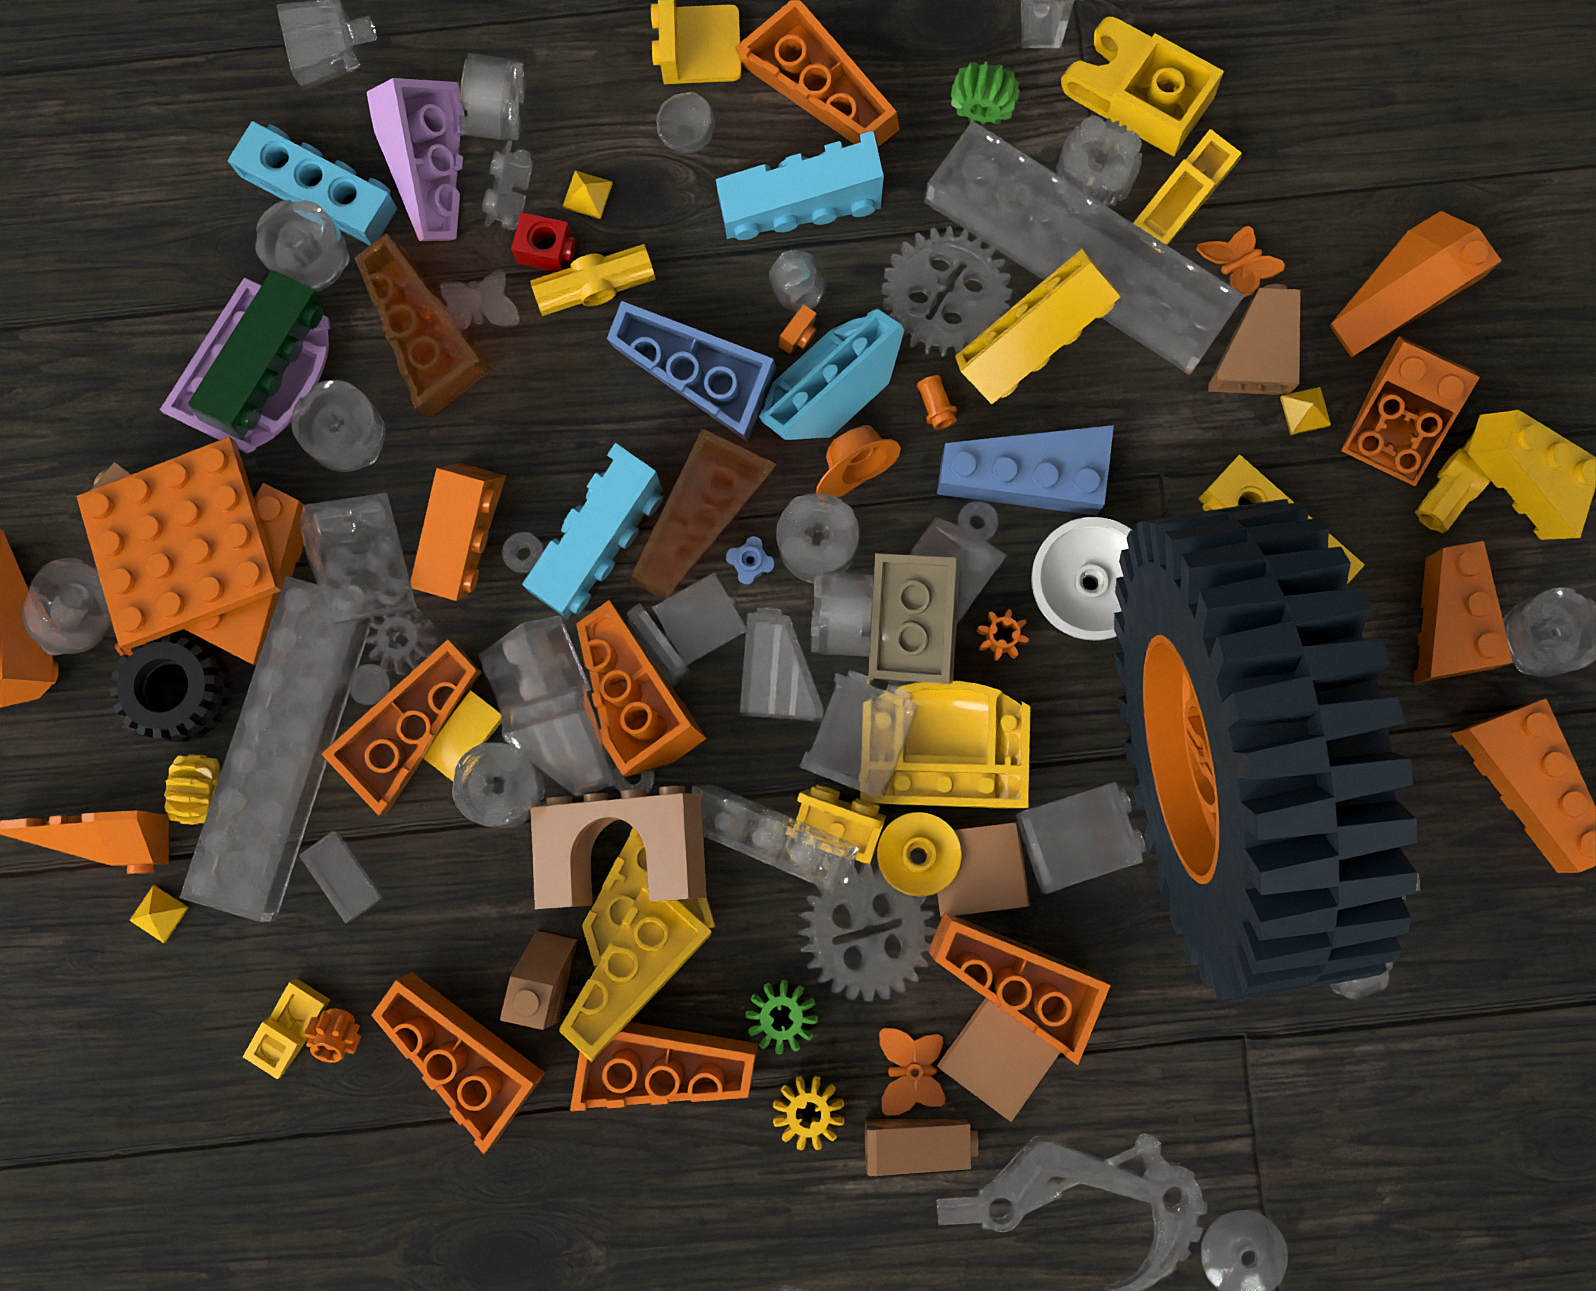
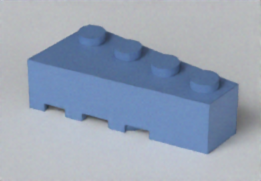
(702, 368)
(1032, 470)

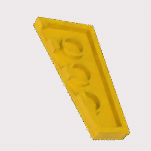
(633, 968)

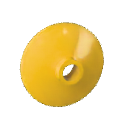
(921, 833)

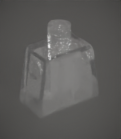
(322, 40)

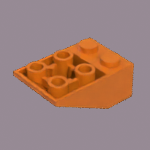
(1409, 410)

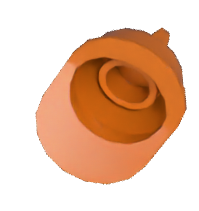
(855, 459)

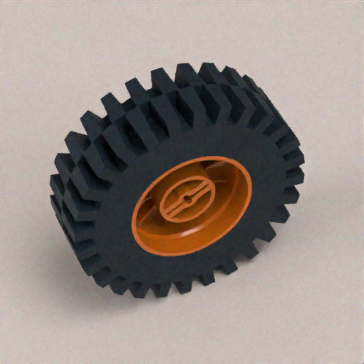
(1263, 749)

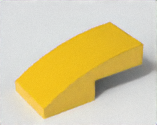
(467, 727)
(283, 1033)

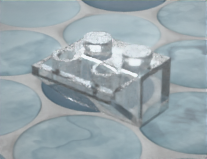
(532, 662)

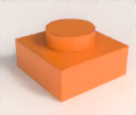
(799, 331)

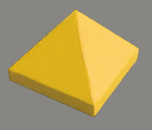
(587, 194)
(1305, 411)
(159, 913)

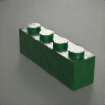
(257, 355)

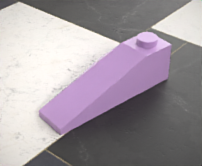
(421, 145)

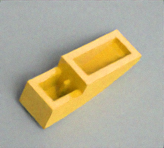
(1188, 187)

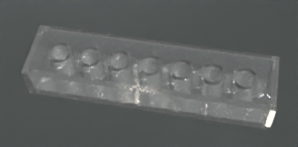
(1047, 220)
(275, 757)

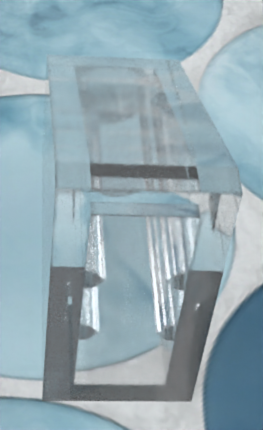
(776, 672)
(561, 739)

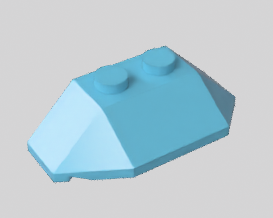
(834, 378)

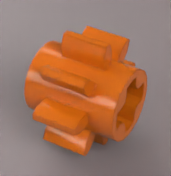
(1004, 623)
(332, 1035)

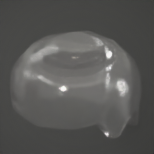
(686, 123)

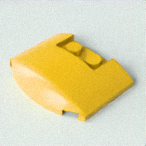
(962, 749)

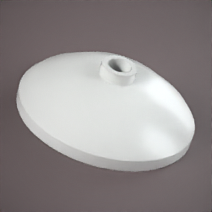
(1065, 558)

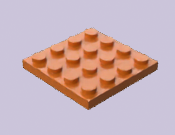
(178, 543)

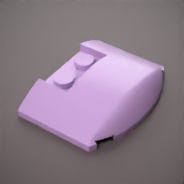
(278, 409)

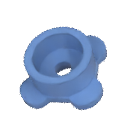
(761, 564)

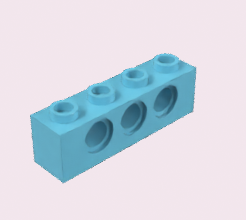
(264, 148)

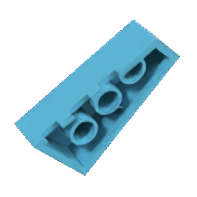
(803, 190)
(595, 533)

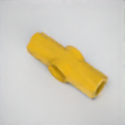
(593, 280)
(1458, 484)

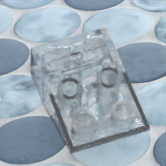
(357, 557)

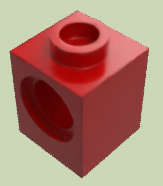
(533, 230)

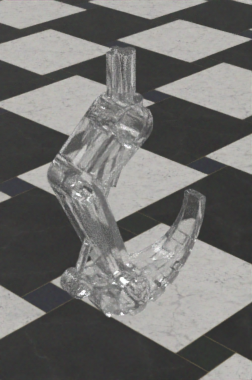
(1042, 1158)

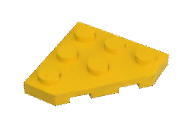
(621, 891)

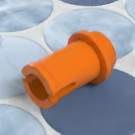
(937, 403)

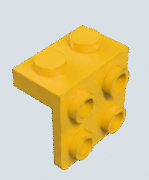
(696, 42)
(852, 822)

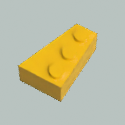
(1538, 469)

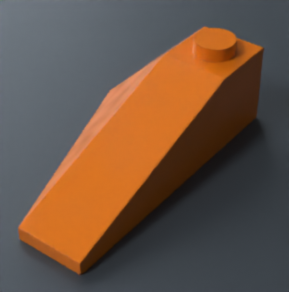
(1415, 277)
(24, 666)
(636, 705)
(111, 838)

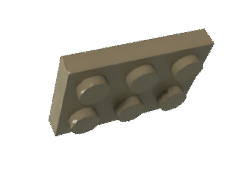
(914, 618)

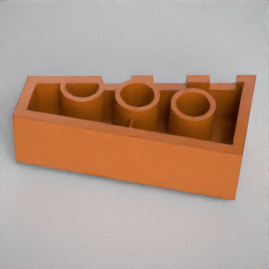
(815, 73)
(396, 733)
(663, 1067)

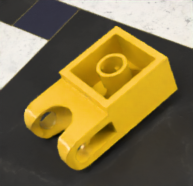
(1146, 85)

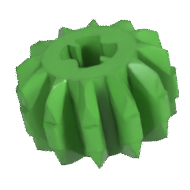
(985, 93)
(767, 1018)

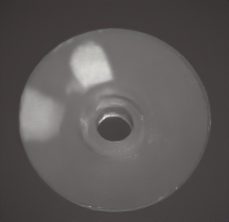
(1231, 1237)

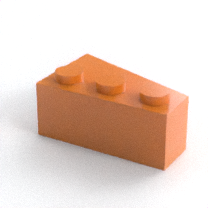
(455, 530)
(1460, 616)

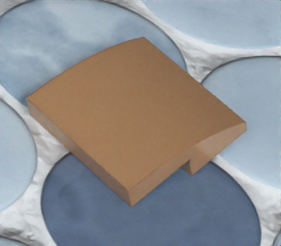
(989, 872)
(998, 1059)

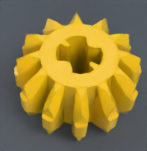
(191, 788)
(817, 1124)

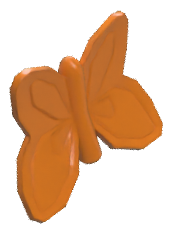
(1242, 260)
(915, 1071)

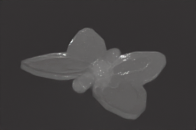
(480, 298)

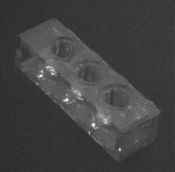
(775, 838)

